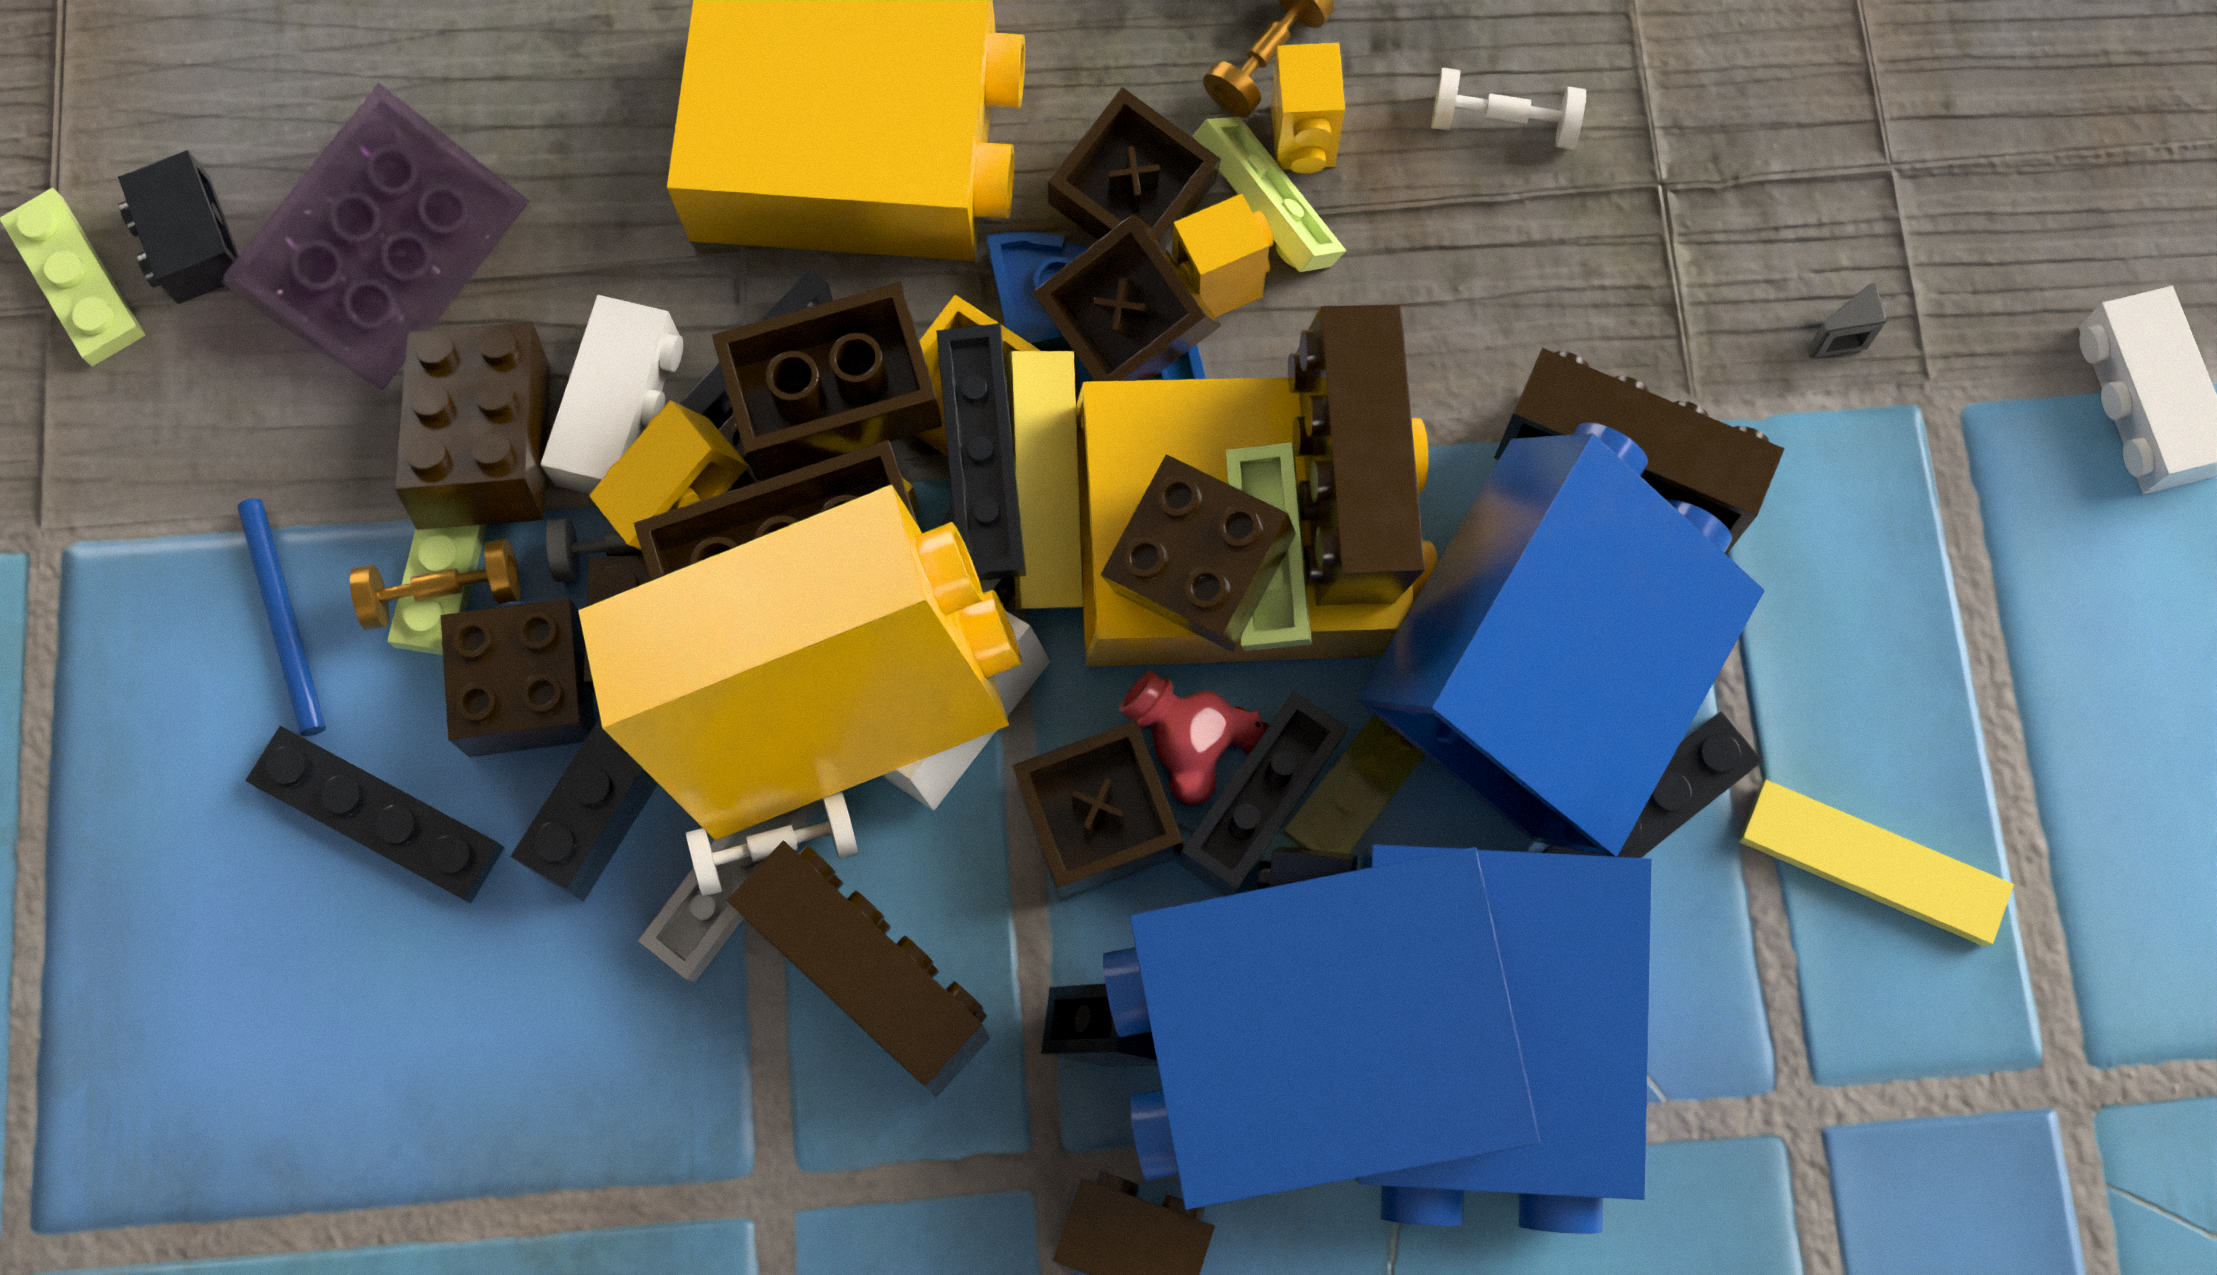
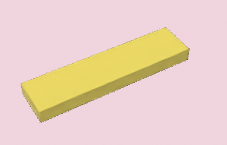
(1047, 477)
(1876, 863)

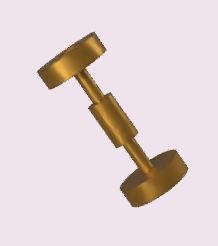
(1233, 87)
(371, 597)

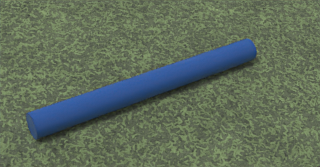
(281, 617)

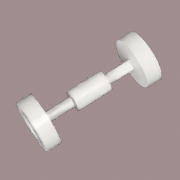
(1510, 108)
(762, 844)

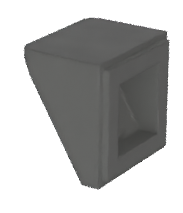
(1851, 326)

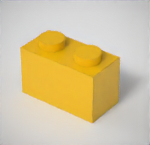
(1307, 106)
(1224, 253)
(666, 468)

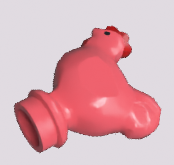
(1190, 732)

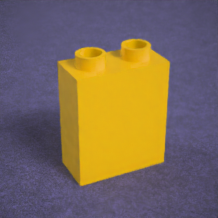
(844, 125)
(1120, 445)
(801, 662)

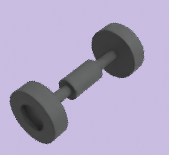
(564, 549)

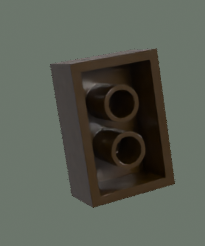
(827, 380)
(473, 426)

